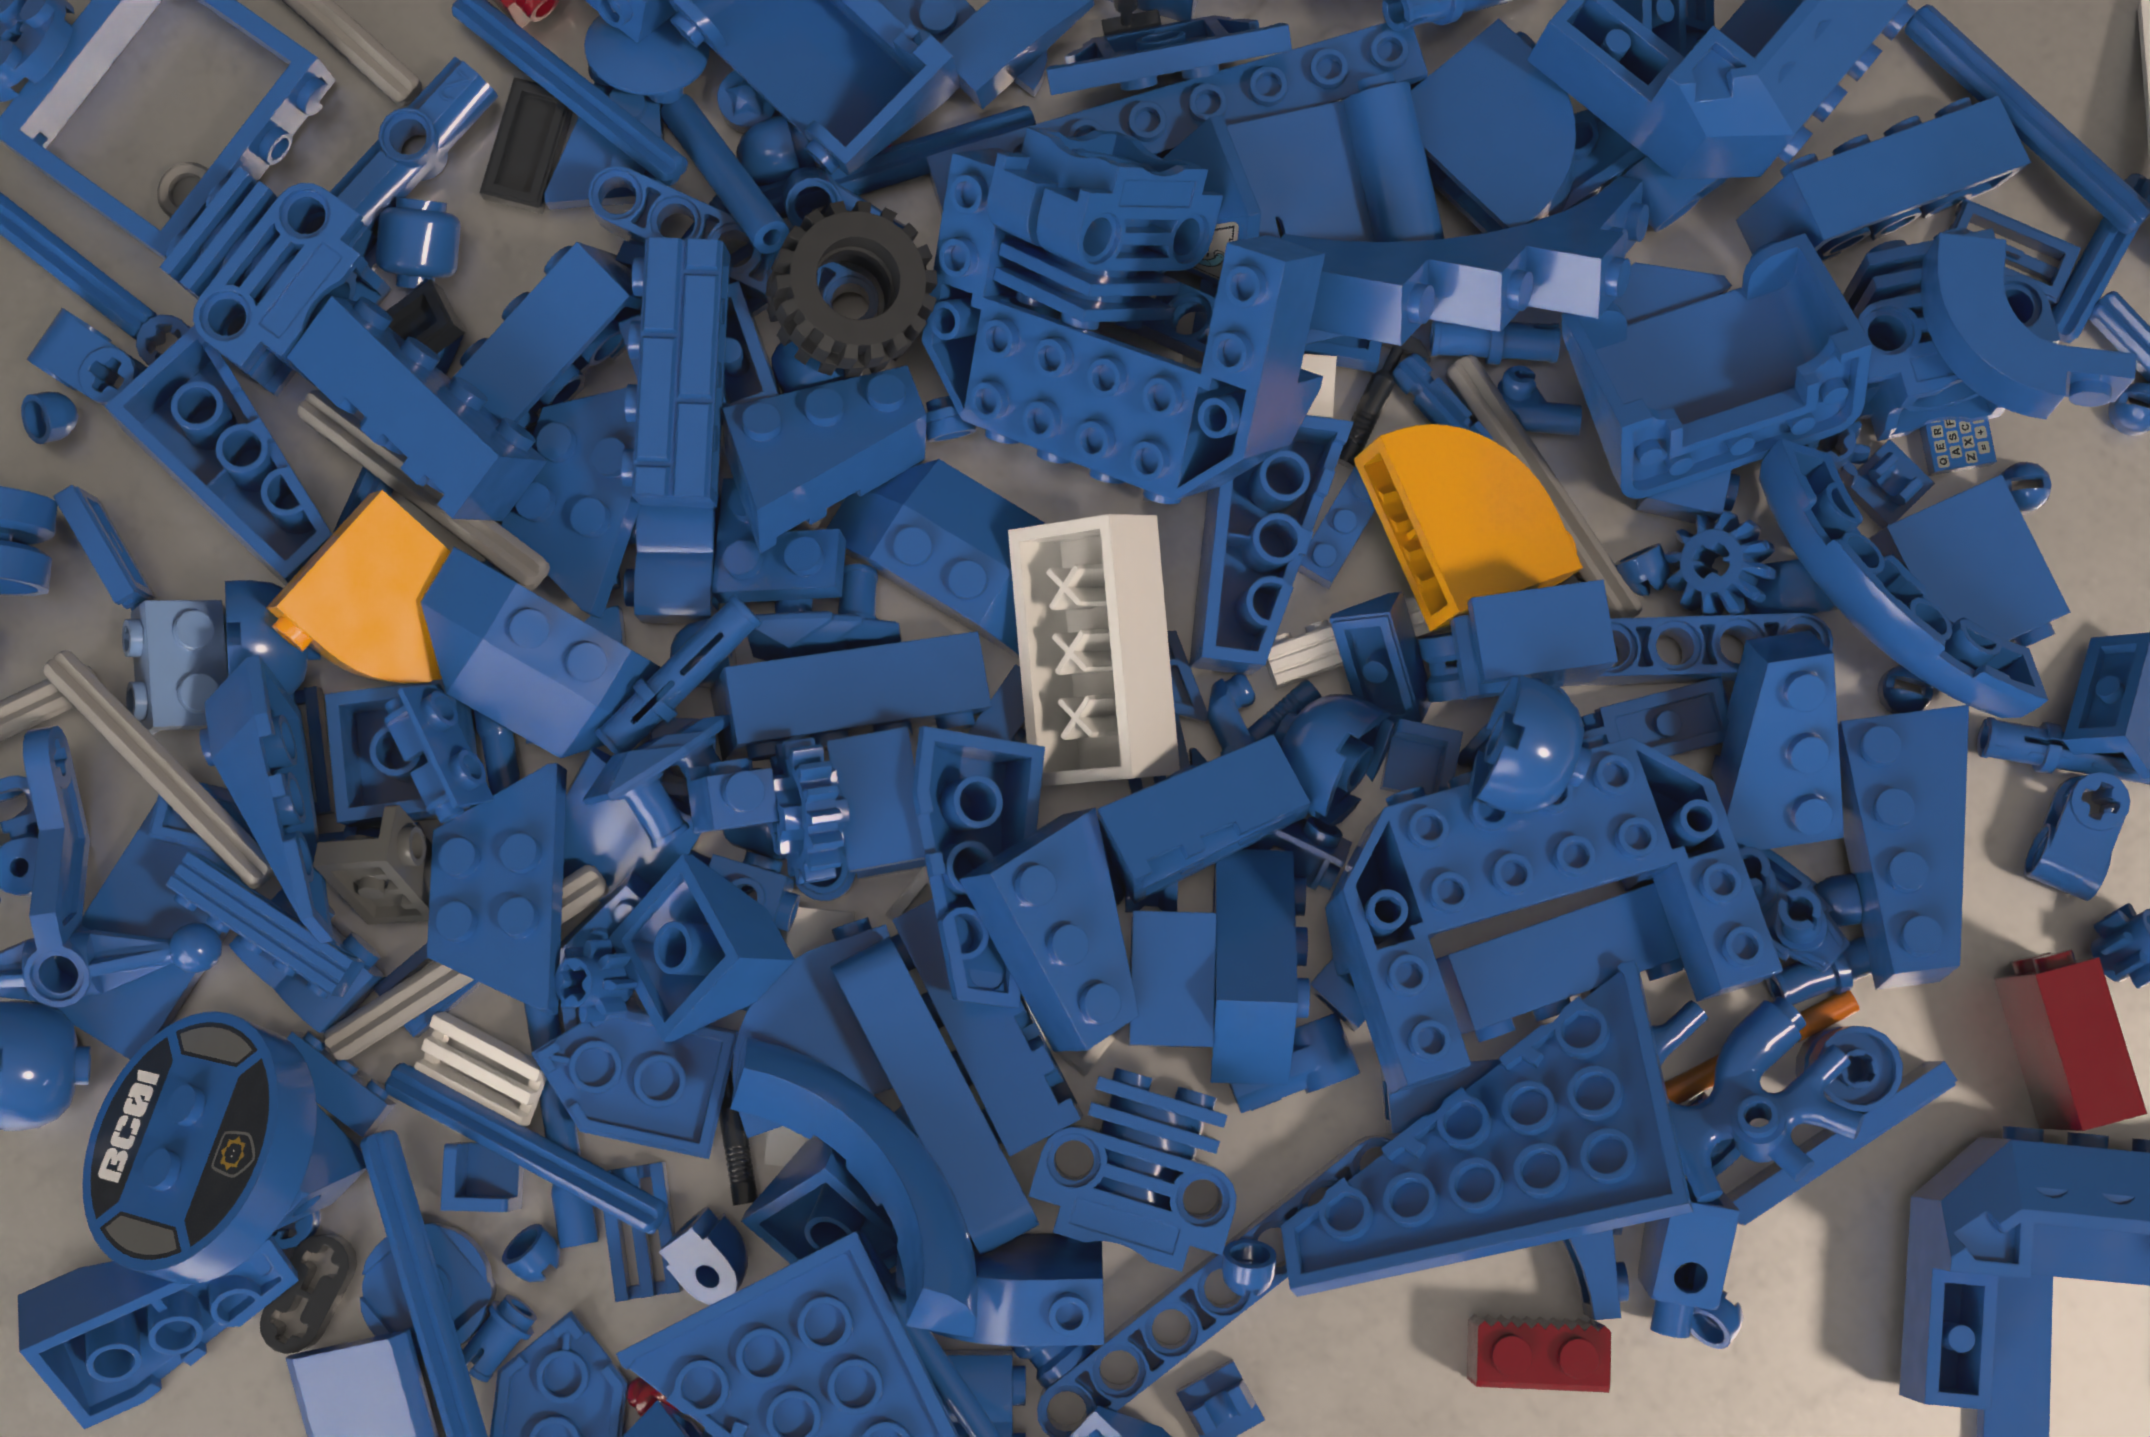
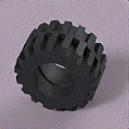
(880, 249)

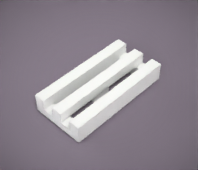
(438, 1050)

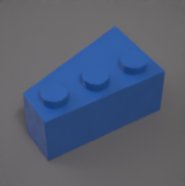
(821, 445)
(1201, 815)
(1258, 966)

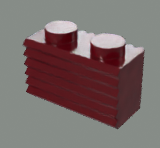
(1538, 1354)

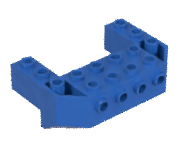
(1734, 95)
(1103, 399)
(1458, 862)
(2015, 1214)

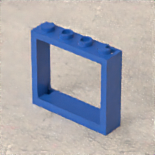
(95, 44)

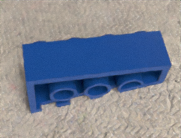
(1886, 181)
(418, 410)
(1907, 838)

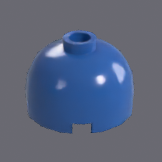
(252, 633)
(1333, 749)
(1531, 749)
(38, 1064)

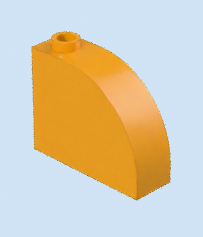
(1463, 518)
(364, 596)

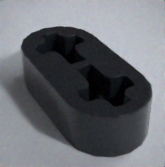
(321, 1300)

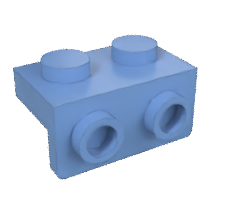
(176, 661)

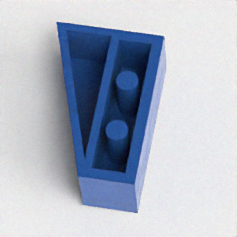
(1782, 745)
(1059, 930)

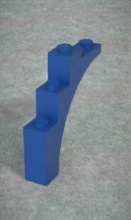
(1482, 280)

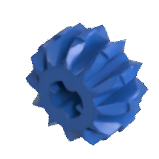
(1738, 547)

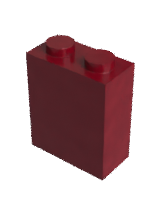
(2069, 1042)

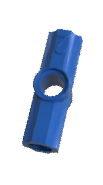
(440, 113)

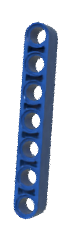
(1188, 1297)

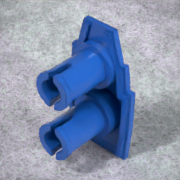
(800, 631)
(637, 772)
(1794, 911)

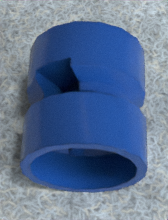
(1873, 1070)

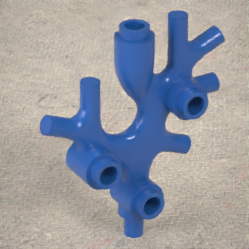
(1739, 1098)

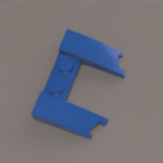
(996, 40)

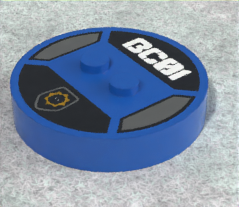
(199, 1148)

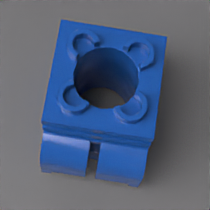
(1098, 225)
(269, 269)
(1906, 372)
(1140, 1173)

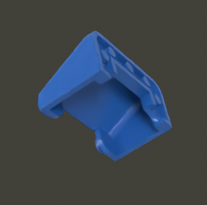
(829, 67)
(1724, 373)

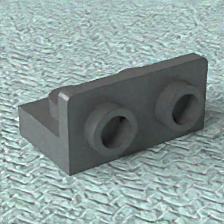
(381, 876)

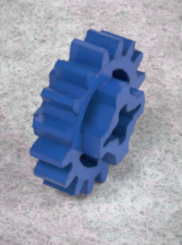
(809, 811)

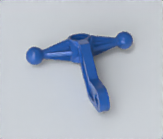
(58, 896)

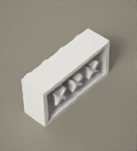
(1094, 648)

